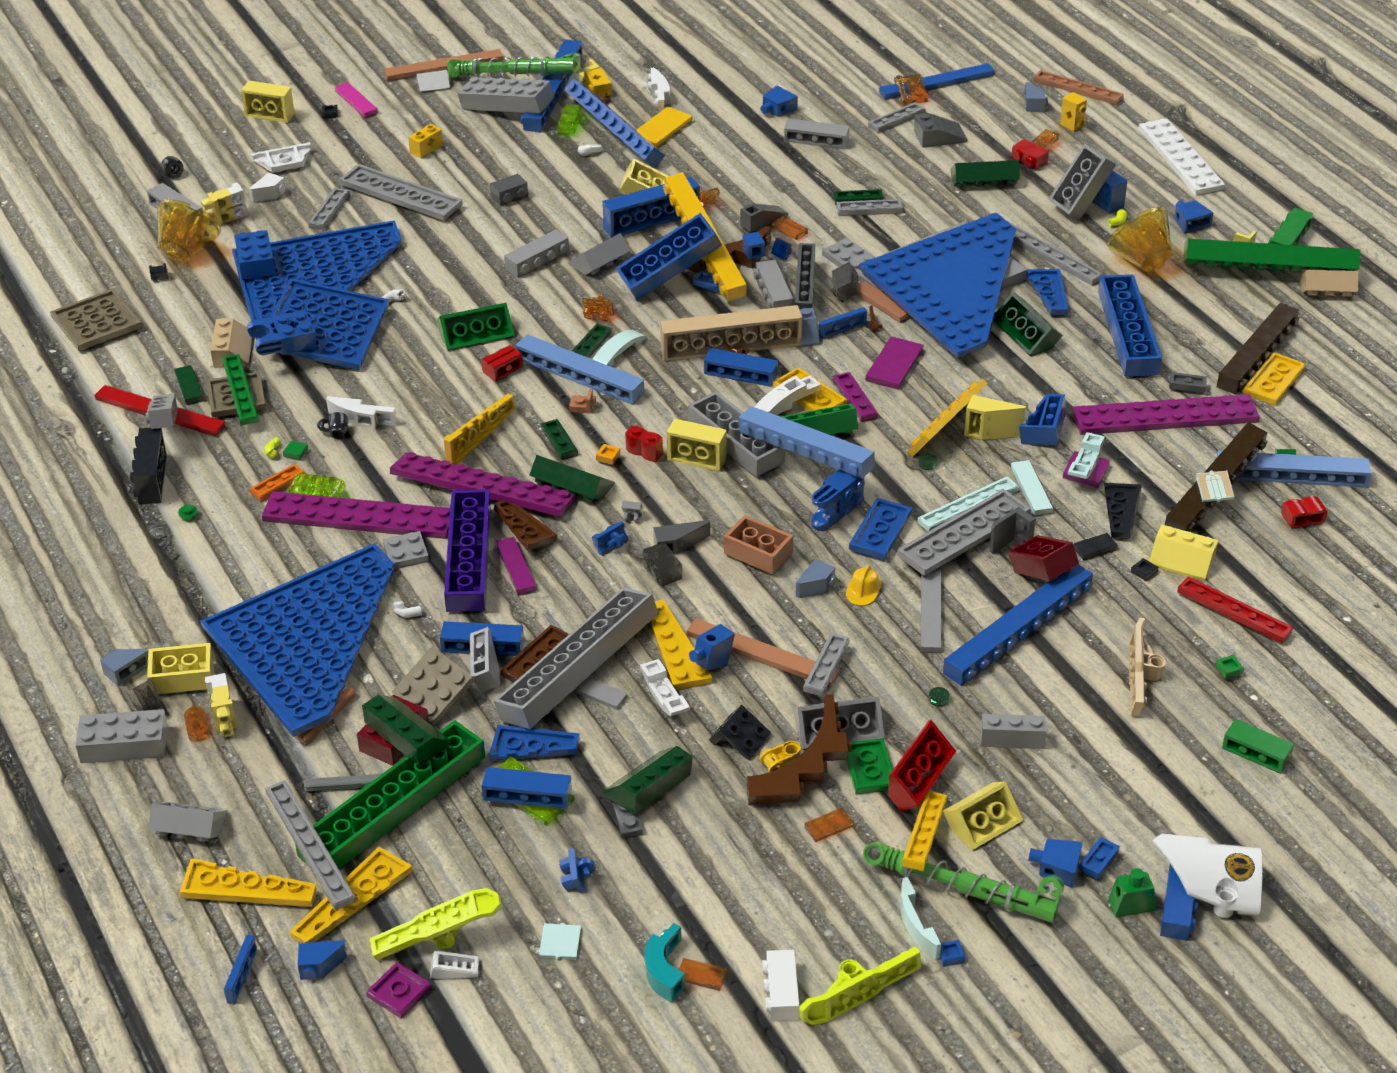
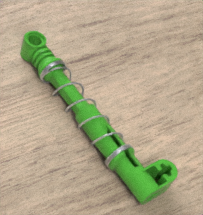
(567, 64)
(977, 885)

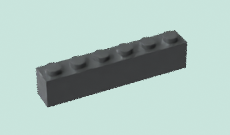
(805, 275)

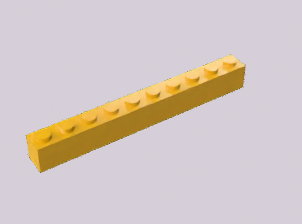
(719, 261)

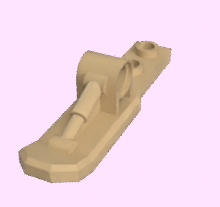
(1142, 666)

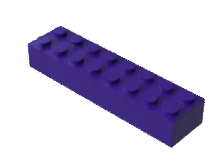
(467, 551)

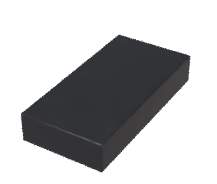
(1095, 546)

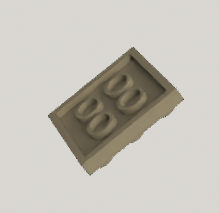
(221, 397)
(434, 684)

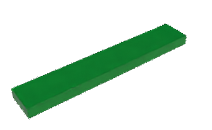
(240, 389)

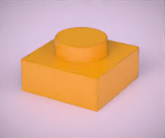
(608, 454)

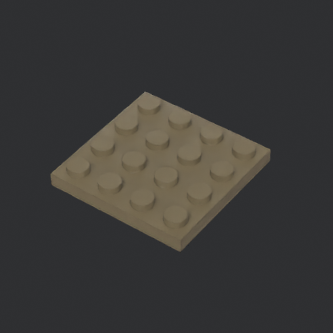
(96, 319)

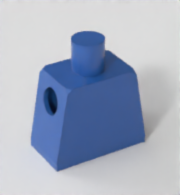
(779, 102)
(1192, 216)
(713, 648)
(1058, 859)

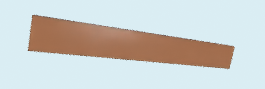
(437, 65)
(763, 652)

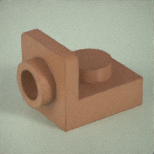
(582, 404)

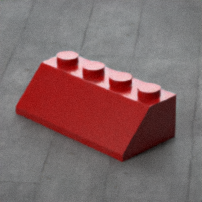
(919, 767)

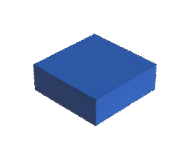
(952, 953)

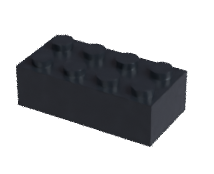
(149, 466)

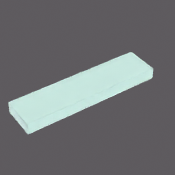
(1031, 487)

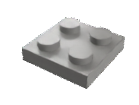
(406, 549)

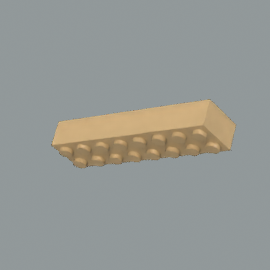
(745, 329)

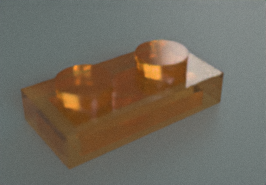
(1046, 139)

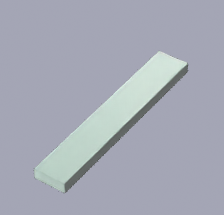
(940, 515)

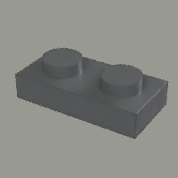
(1187, 382)
(628, 824)

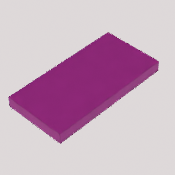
(894, 362)

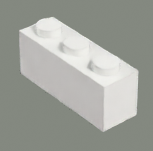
(781, 985)

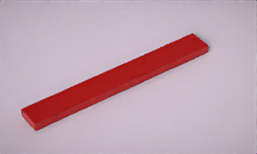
(140, 405)

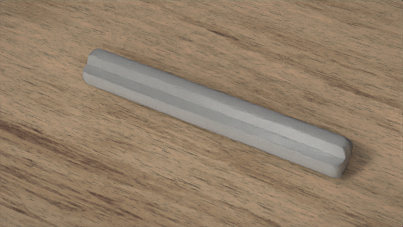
(339, 782)

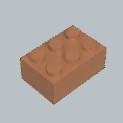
(758, 544)

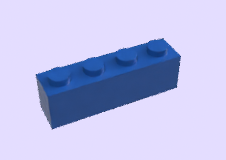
(740, 367)
(506, 638)
(526, 787)
(1177, 909)

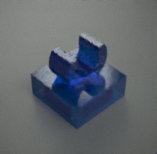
(781, 248)

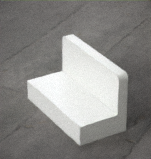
(433, 81)

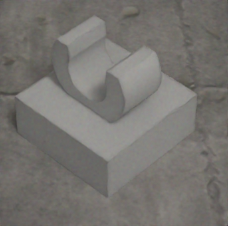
(632, 508)

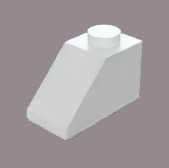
(267, 188)

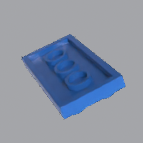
(880, 528)

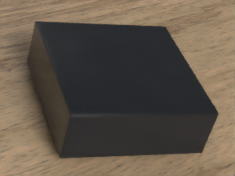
(329, 111)
(1144, 569)

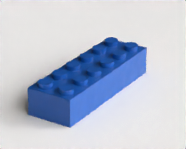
(640, 210)
(668, 256)

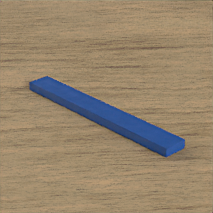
(943, 79)

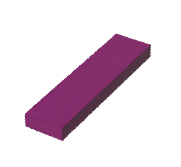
(855, 395)
(516, 565)

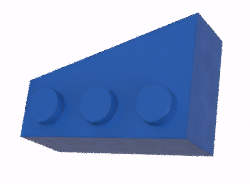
(1046, 422)

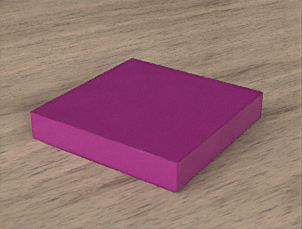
(1095, 477)
(398, 990)

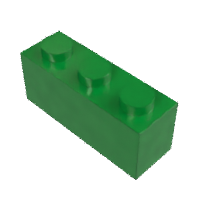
(1257, 746)

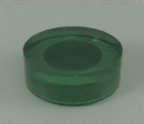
(927, 461)
(939, 696)

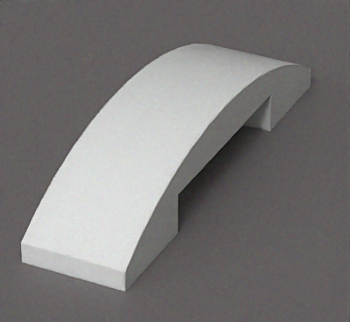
(662, 689)

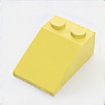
(641, 177)

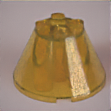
(184, 230)
(1144, 240)

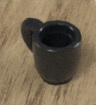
(336, 425)

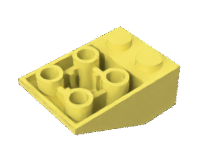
(993, 418)

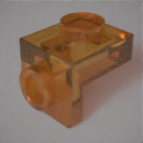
(709, 196)

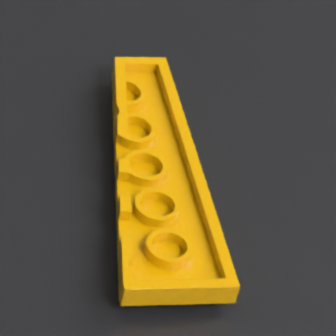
(470, 435)
(675, 650)
(212, 882)
(367, 882)

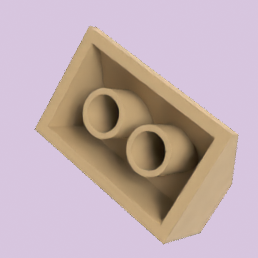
(1329, 282)
(230, 339)

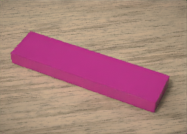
(356, 100)

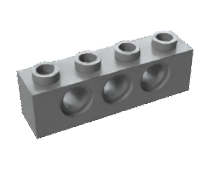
(162, 411)

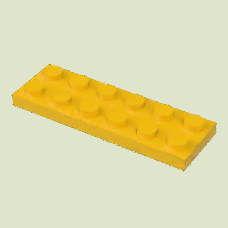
(945, 417)

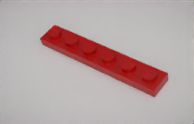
(1235, 609)

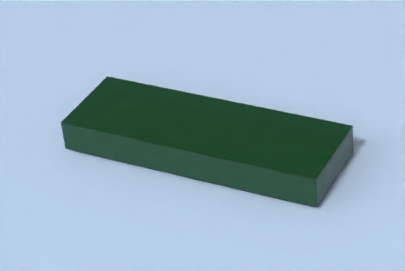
(858, 195)
(592, 340)
(188, 384)
(559, 439)

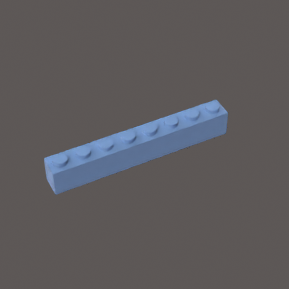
(581, 369)
(807, 442)
(1308, 470)

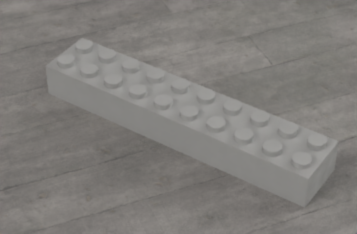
(575, 658)

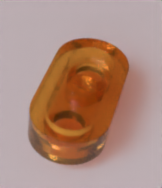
(196, 724)

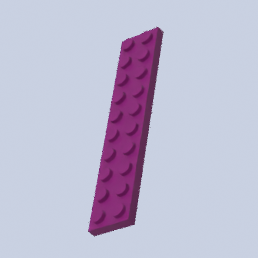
(1165, 414)
(501, 488)
(357, 514)

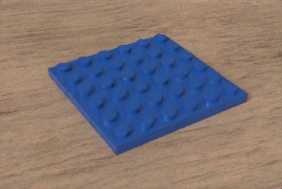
(342, 321)

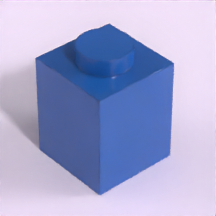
(753, 245)

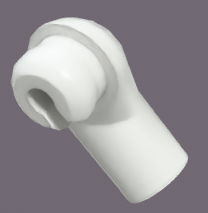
(588, 149)
(395, 295)
(406, 612)

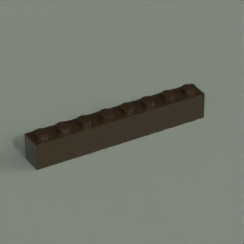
(1258, 348)
(1233, 460)

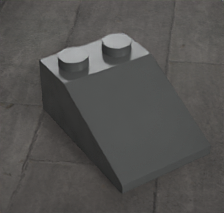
(937, 131)

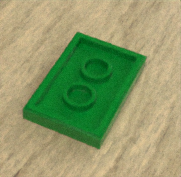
(869, 766)

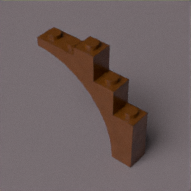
(787, 782)

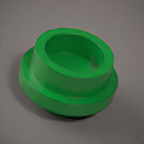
(188, 512)

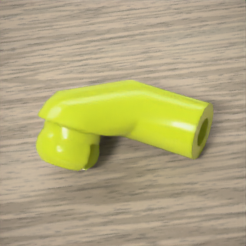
(1119, 219)
(270, 447)

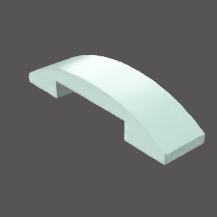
(617, 345)
(1087, 456)
(924, 938)

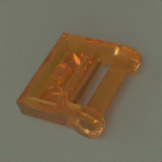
(915, 88)

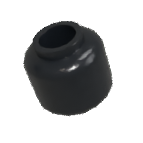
(172, 167)

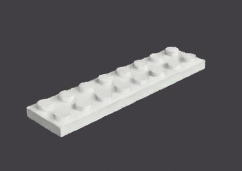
(1181, 157)

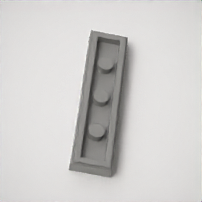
(896, 117)
(869, 207)
(328, 209)
(826, 664)
(601, 693)

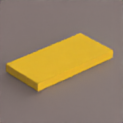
(664, 125)
(1274, 378)
(821, 399)

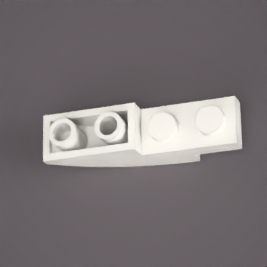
(660, 89)
(782, 396)
(361, 414)

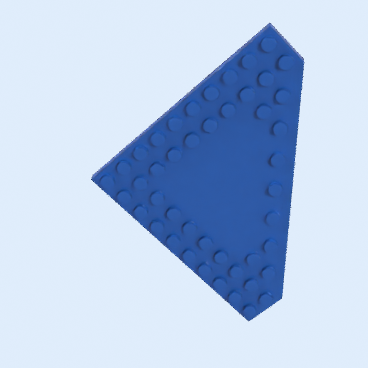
(327, 259)
(950, 280)
(304, 635)

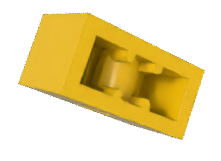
(597, 82)
(1073, 111)
(425, 141)

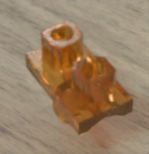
(599, 306)

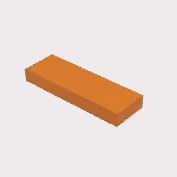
(275, 483)

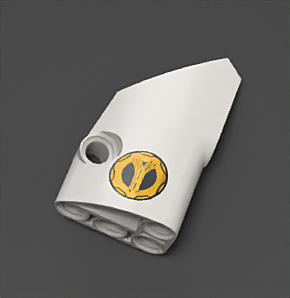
(1216, 872)

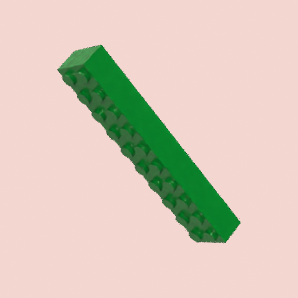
(1269, 256)
(396, 796)

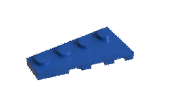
(1050, 289)
(531, 743)

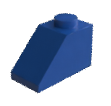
(320, 958)

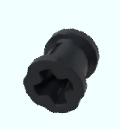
(158, 271)

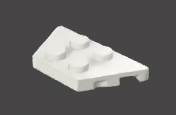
(283, 158)

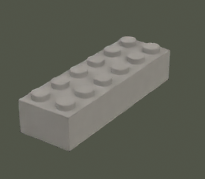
(505, 95)
(748, 451)

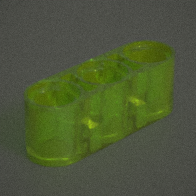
(569, 119)
(317, 485)

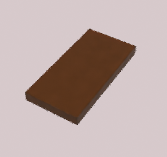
(533, 653)

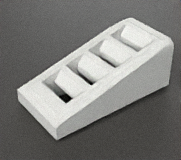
(441, 970)

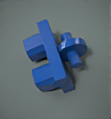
(610, 538)
(578, 868)

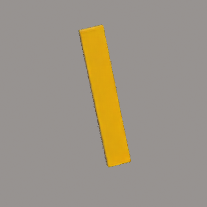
(924, 831)

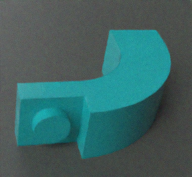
(661, 976)

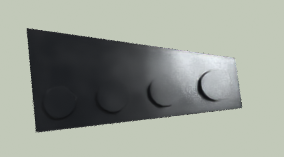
(1122, 507)

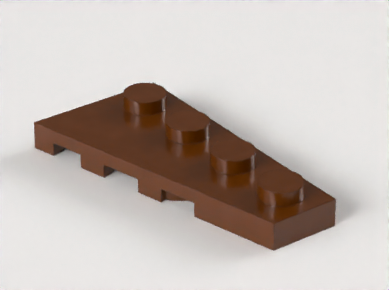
(524, 526)

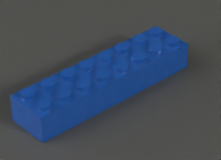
(1129, 325)

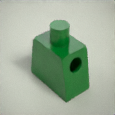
(1132, 894)

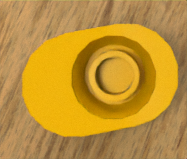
(863, 586)

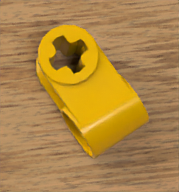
(781, 755)

